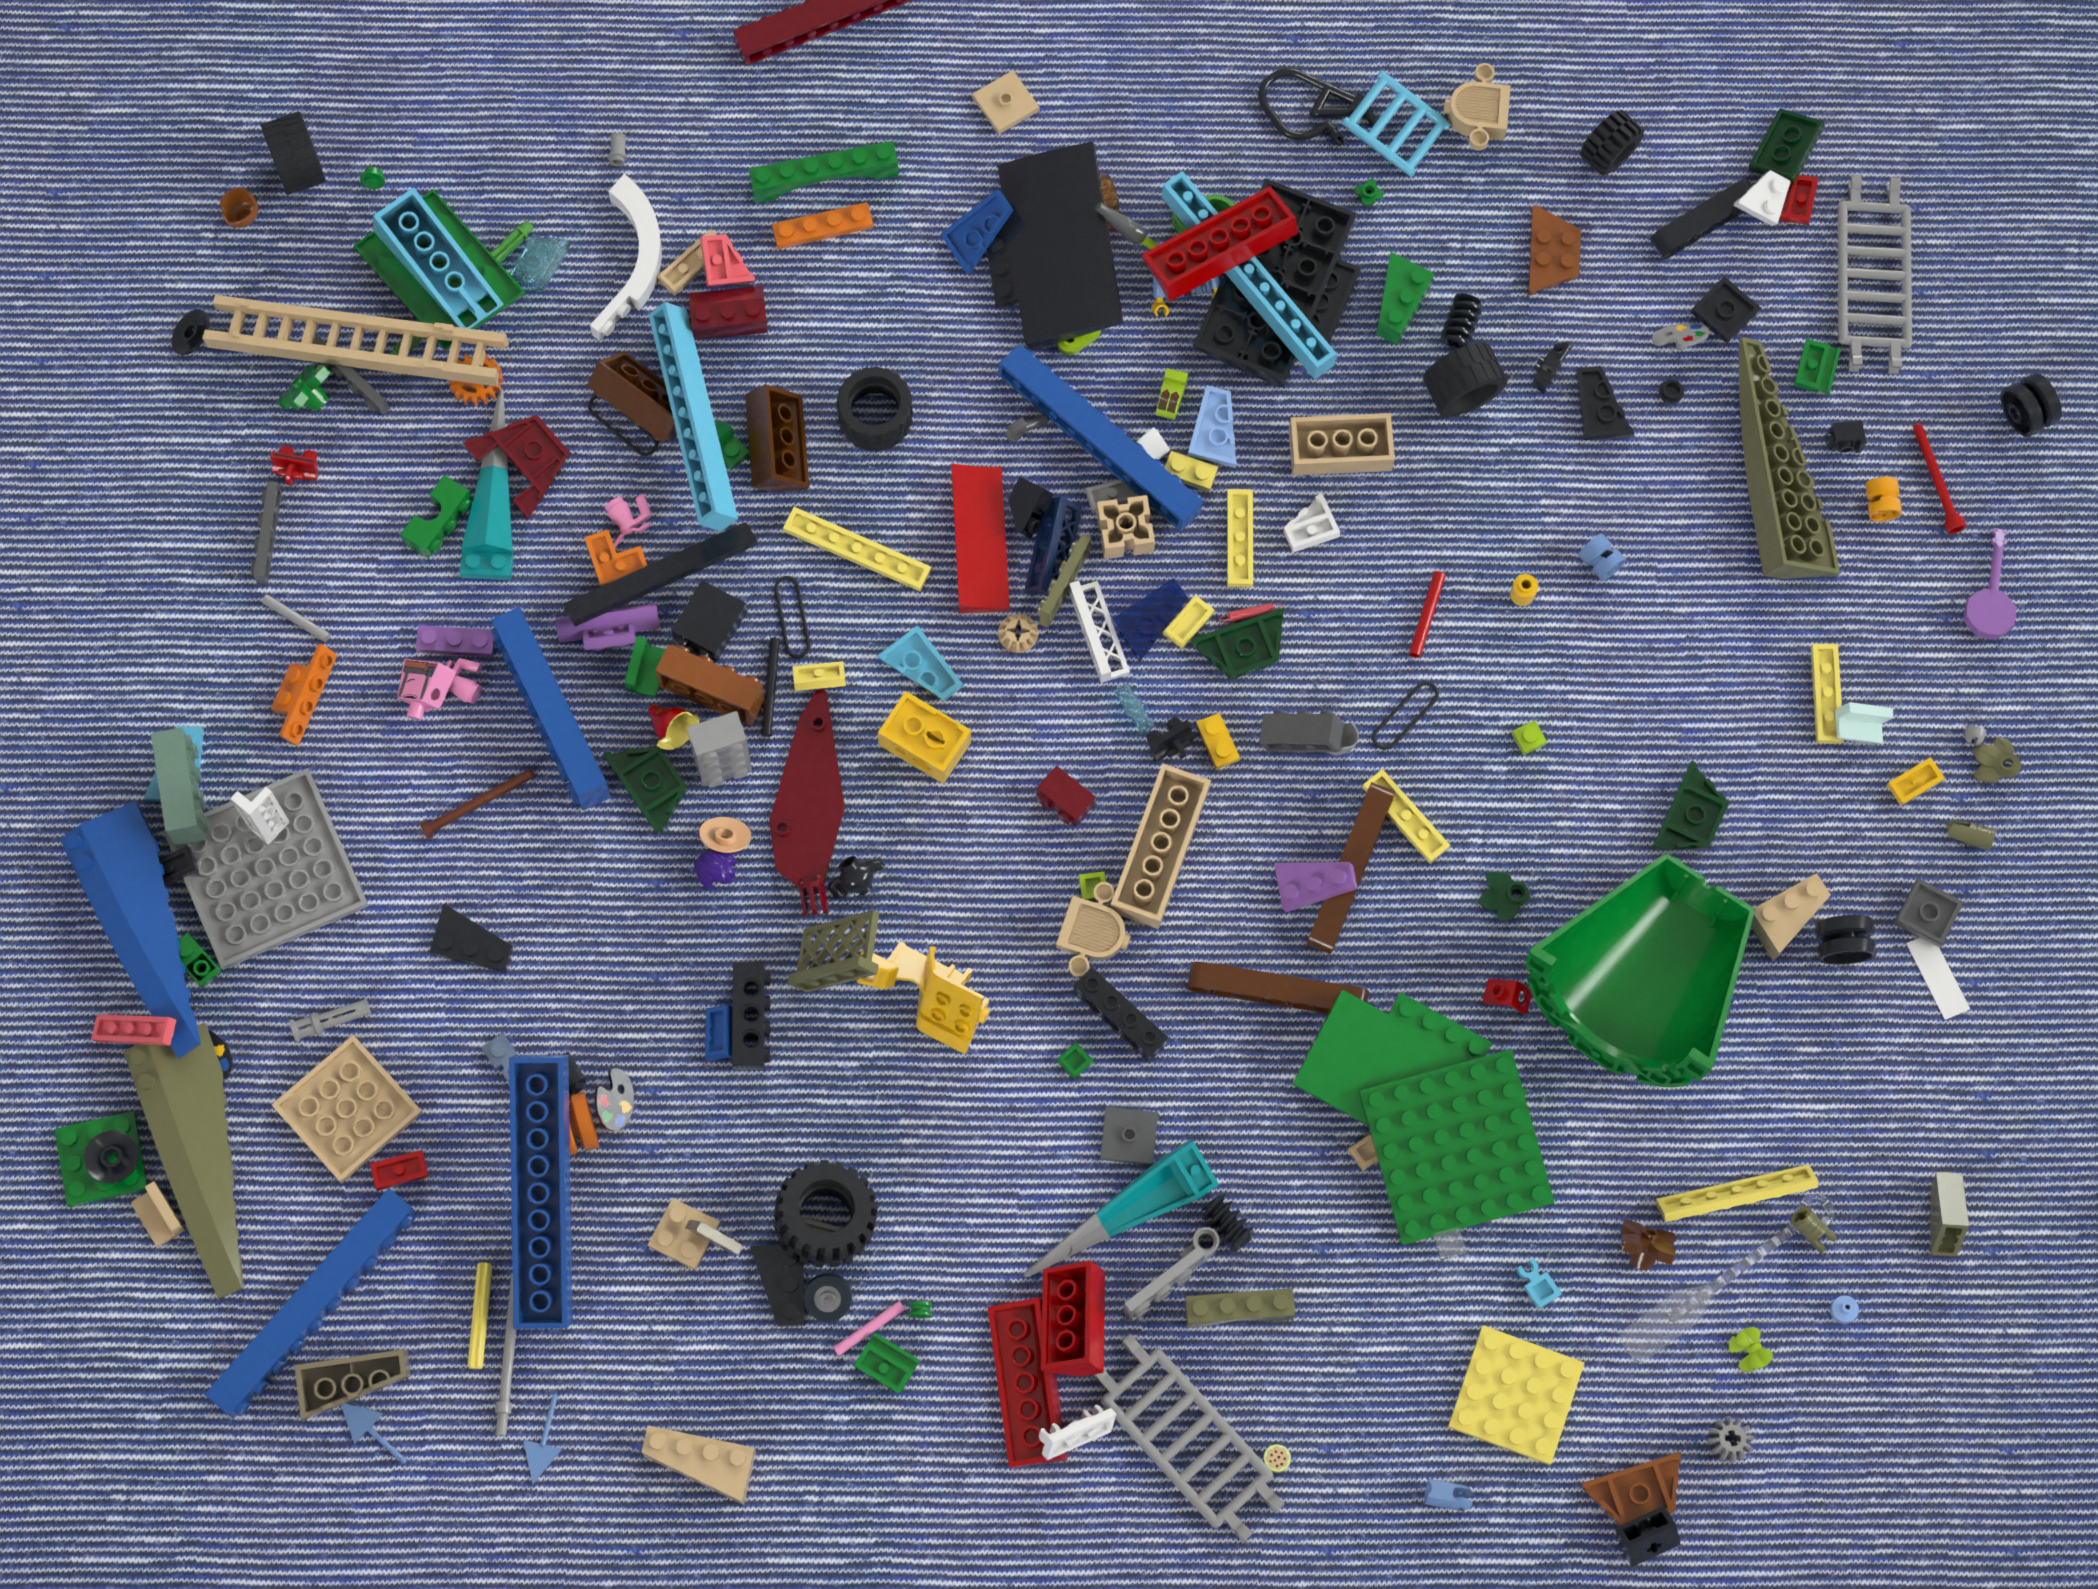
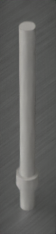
(504, 1406)

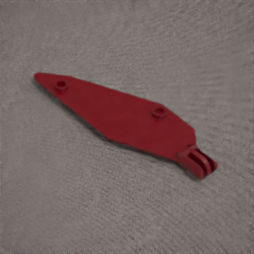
(808, 806)

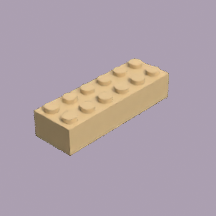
(1160, 846)

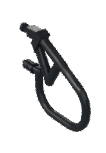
(1317, 110)

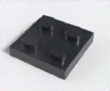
(1725, 310)

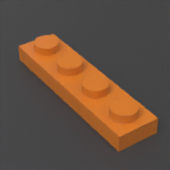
(822, 225)

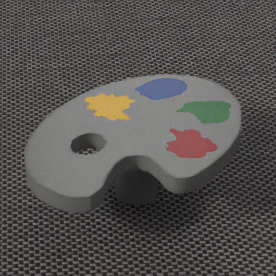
(1684, 334)

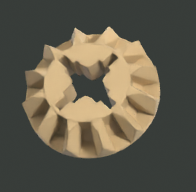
(1026, 640)

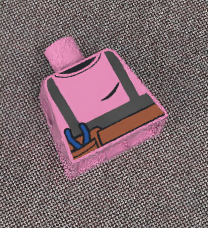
(424, 686)

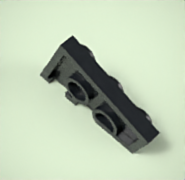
(1598, 406)
(468, 942)

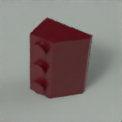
(728, 312)

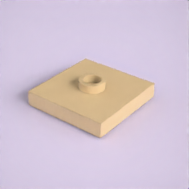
(1005, 102)

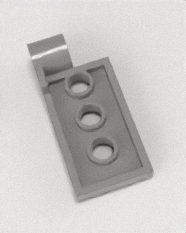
(1178, 1274)

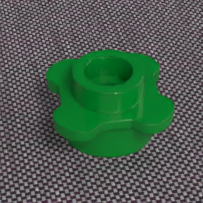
(1368, 199)

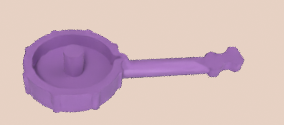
(1990, 611)

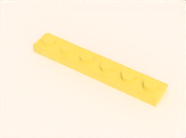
(857, 549)
(1737, 1193)

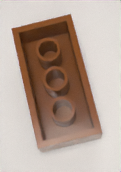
(710, 684)

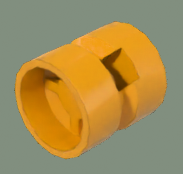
(1883, 499)

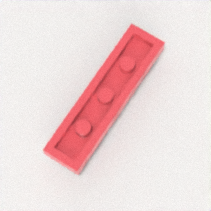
(133, 1029)

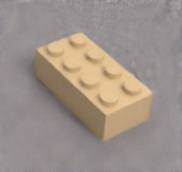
(1341, 444)

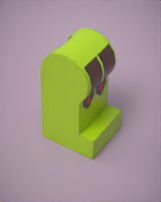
(1171, 393)

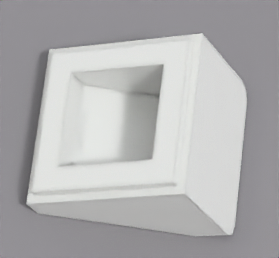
(1154, 444)

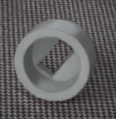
(1975, 733)

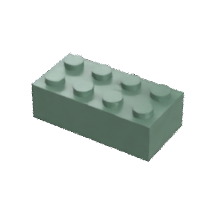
(179, 786)

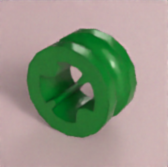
(920, 1309)

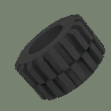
(1612, 142)

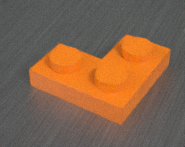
(609, 564)

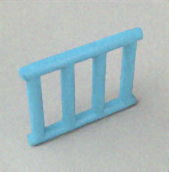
(1390, 151)

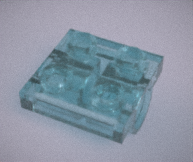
(539, 261)

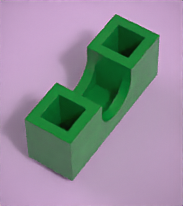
(427, 535)

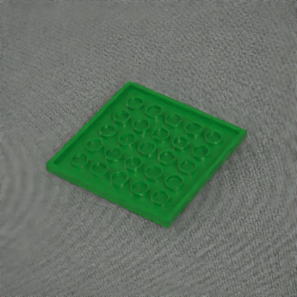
(1456, 1146)

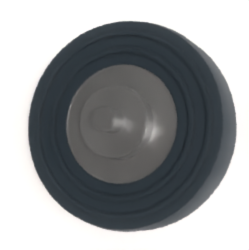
(827, 1297)

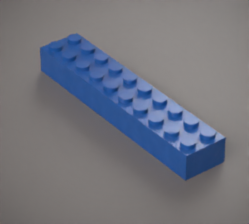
(540, 1191)

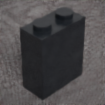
(709, 621)

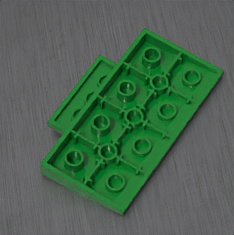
(1370, 1048)

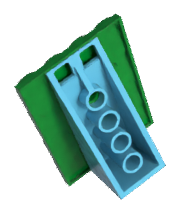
(436, 264)

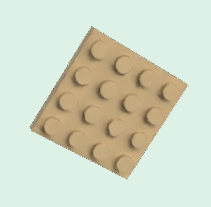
(347, 1109)

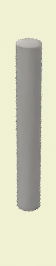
(296, 618)

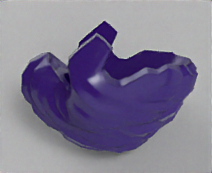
(715, 867)

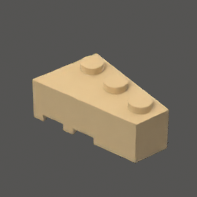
(1786, 914)

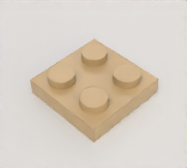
(676, 1241)

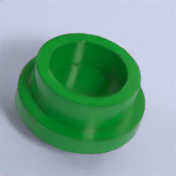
(372, 178)

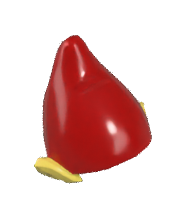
(671, 725)

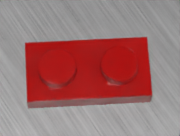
(399, 1170)

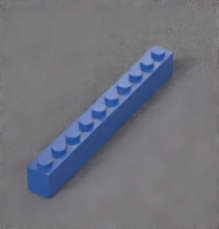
(1100, 437)
(311, 1303)

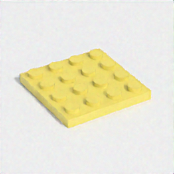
(1516, 1395)

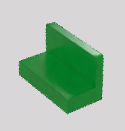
(641, 671)

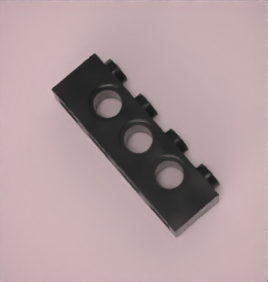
(746, 975)
(1120, 1015)

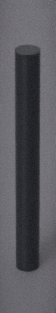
(770, 687)

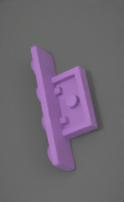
(611, 628)

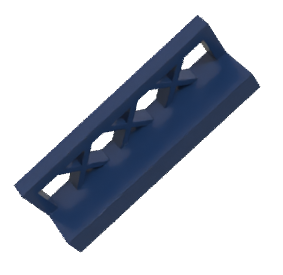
(1049, 544)

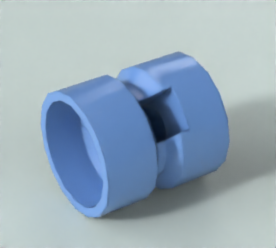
(1602, 557)

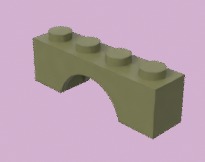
(1239, 1306)

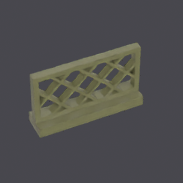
(836, 970)

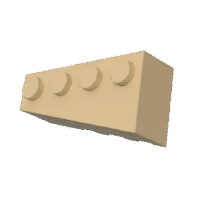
(708, 1461)

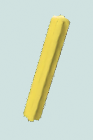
(480, 1315)

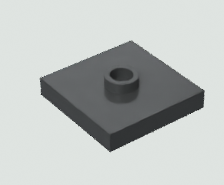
(1928, 912)
(1129, 1136)

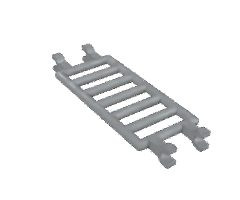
(1844, 273)
(1162, 1459)

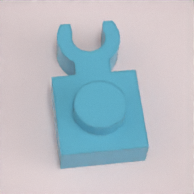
(1540, 1288)

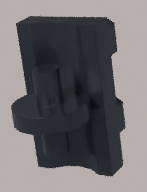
(1171, 742)

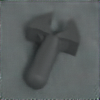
(1021, 426)

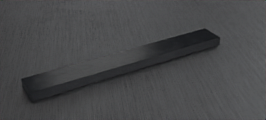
(660, 574)

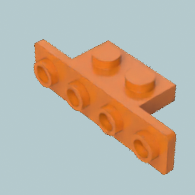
(301, 692)

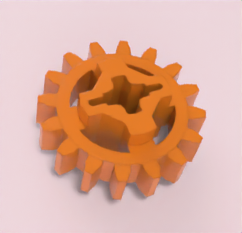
(476, 392)

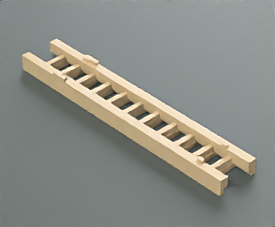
(354, 356)

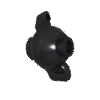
(854, 877)

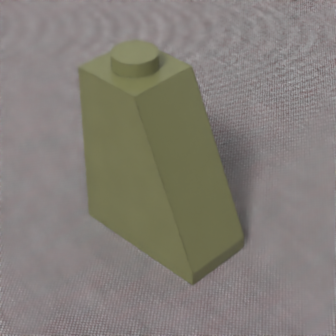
(1947, 1214)

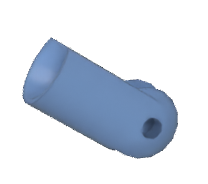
(1443, 1495)

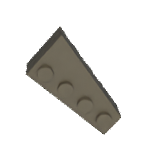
(343, 1380)

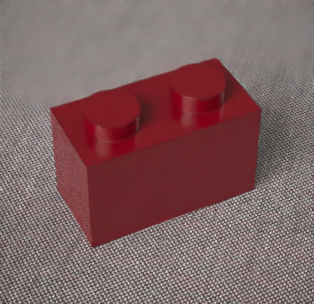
(1065, 796)

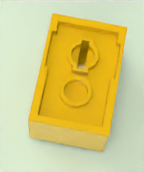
(924, 737)

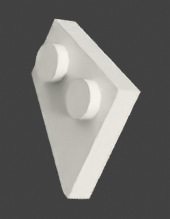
(1765, 198)
(1312, 526)

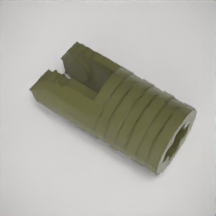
(1971, 834)
(1812, 1227)

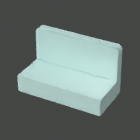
(1861, 722)

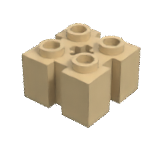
(1139, 531)

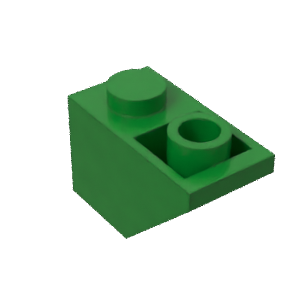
(196, 961)

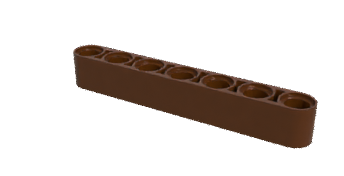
(1357, 852)
(1267, 987)

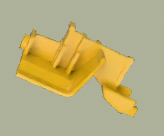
(945, 1005)

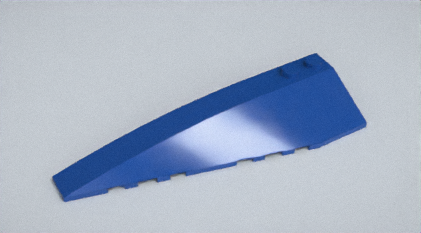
(126, 888)

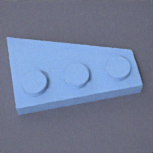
(1213, 432)

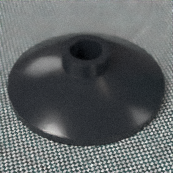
(189, 332)
(102, 1148)

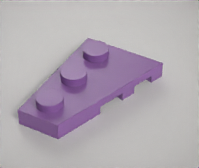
(1313, 882)

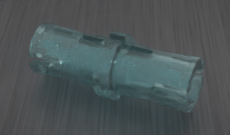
(1134, 708)

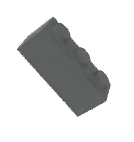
(1301, 732)

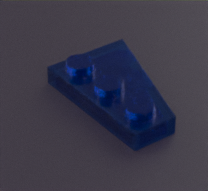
(1148, 618)

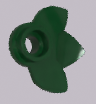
(1500, 896)

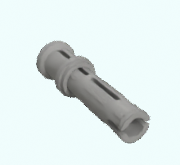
(361, 1009)

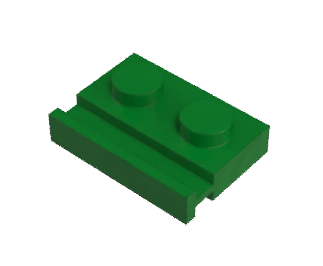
(1817, 367)
(886, 1363)

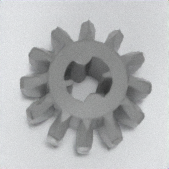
(1725, 1447)

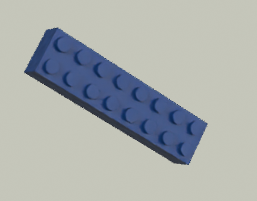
(550, 709)

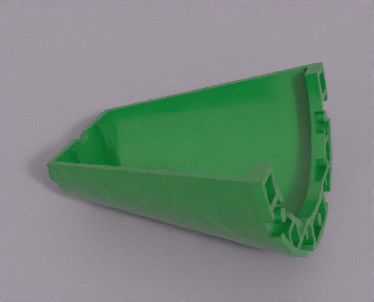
(1646, 974)

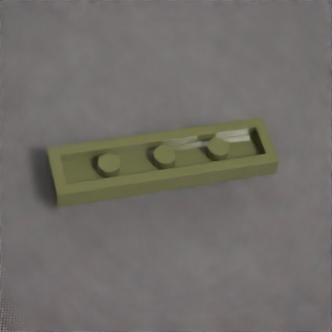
(1067, 573)

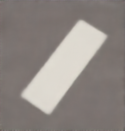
(1938, 977)

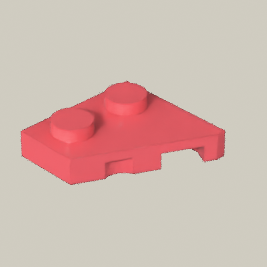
(722, 262)

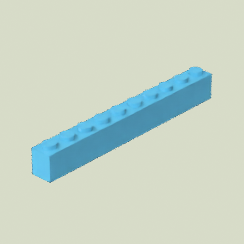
(1257, 285)
(693, 417)

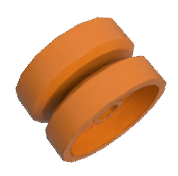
(581, 1124)

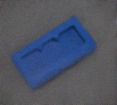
(718, 1032)

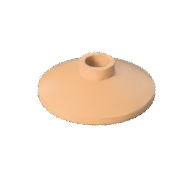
(725, 834)

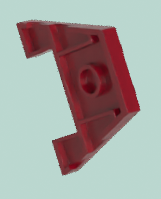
(532, 450)

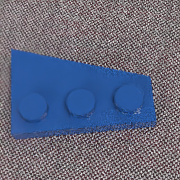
(977, 229)

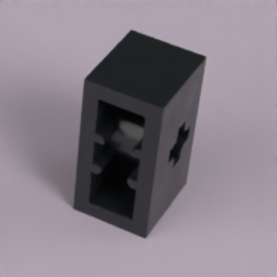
(1647, 1536)

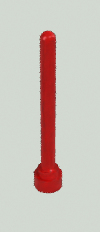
(1954, 522)

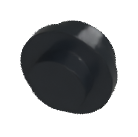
(1671, 391)

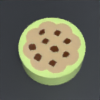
(1277, 1458)

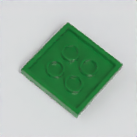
(78, 1184)

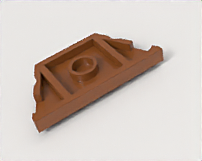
(1552, 251)
(1637, 1489)

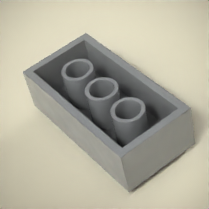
(720, 749)

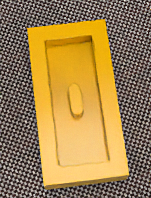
(1217, 741)
(1915, 781)

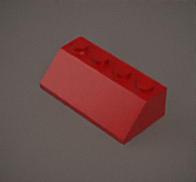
(1073, 1319)

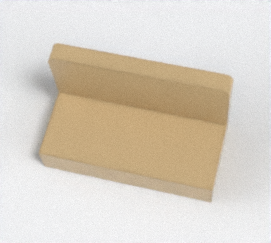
(157, 1215)

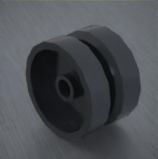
(2031, 405)
(1845, 939)

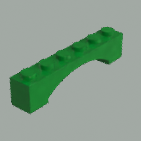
(869, 161)

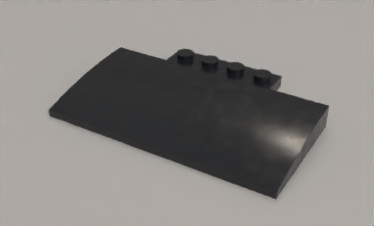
(1055, 247)
(1308, 273)

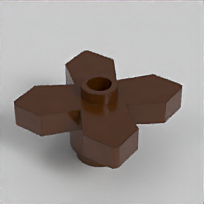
(1646, 1245)

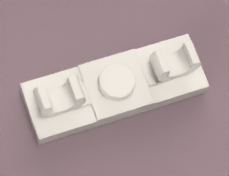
(1077, 1432)

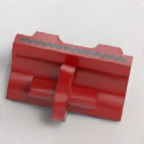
(294, 467)

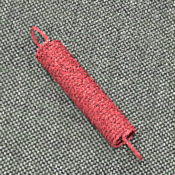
(1250, 612)

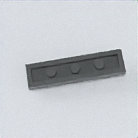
(358, 384)
(265, 542)

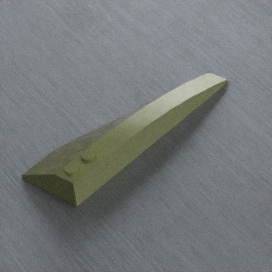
(1783, 504)
(190, 1129)

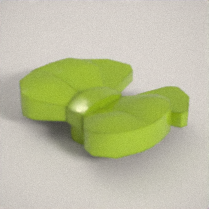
(1749, 1340)

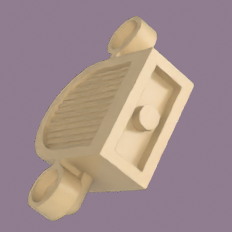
(1480, 108)
(1092, 930)

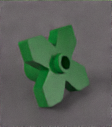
(306, 390)

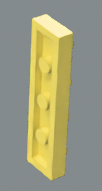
(1239, 538)
(1826, 691)
(1411, 820)

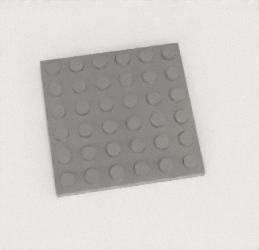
(269, 894)

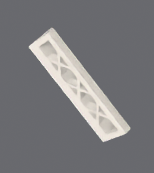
(1090, 631)
(261, 815)

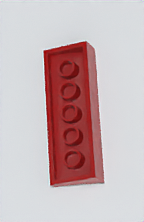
(1220, 243)
(980, 539)
(1026, 1393)

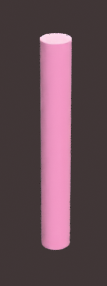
(868, 1328)

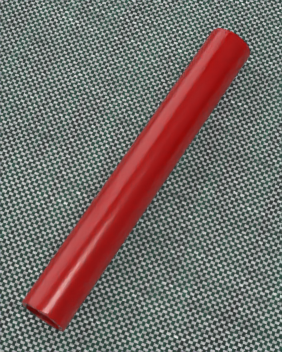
(1427, 614)

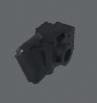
(1550, 365)

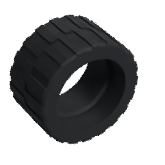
(293, 153)
(1465, 379)
(874, 381)

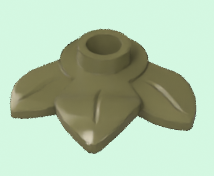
(1992, 760)

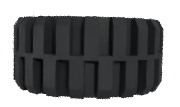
(832, 1181)

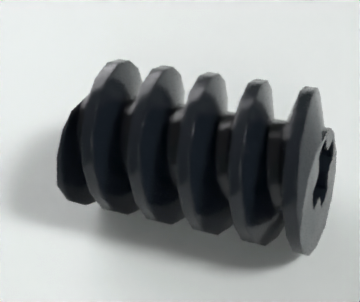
(1461, 320)
(1228, 1223)

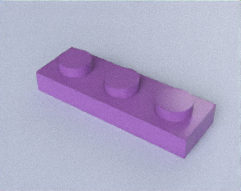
(455, 641)

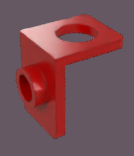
(1507, 994)

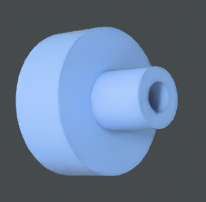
(1840, 1313)

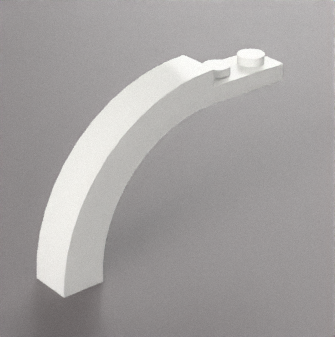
(635, 293)

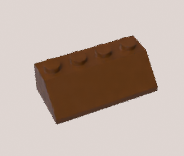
(636, 393)
(776, 439)

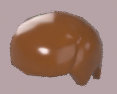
(239, 207)

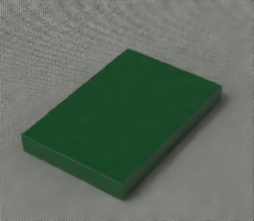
(1787, 145)

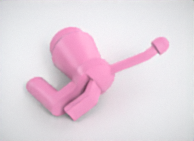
(621, 515)
(464, 688)

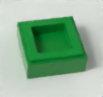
(1075, 1060)

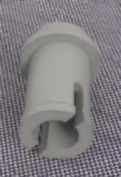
(617, 151)

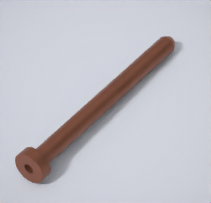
(475, 803)

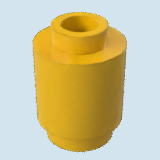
(1524, 590)

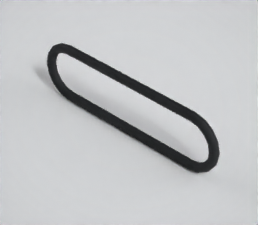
(619, 435)
(782, 619)
(1412, 723)

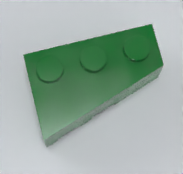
(1402, 296)

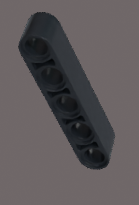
(1700, 220)

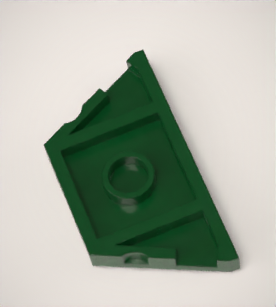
(1244, 645)
(650, 782)
(1692, 815)

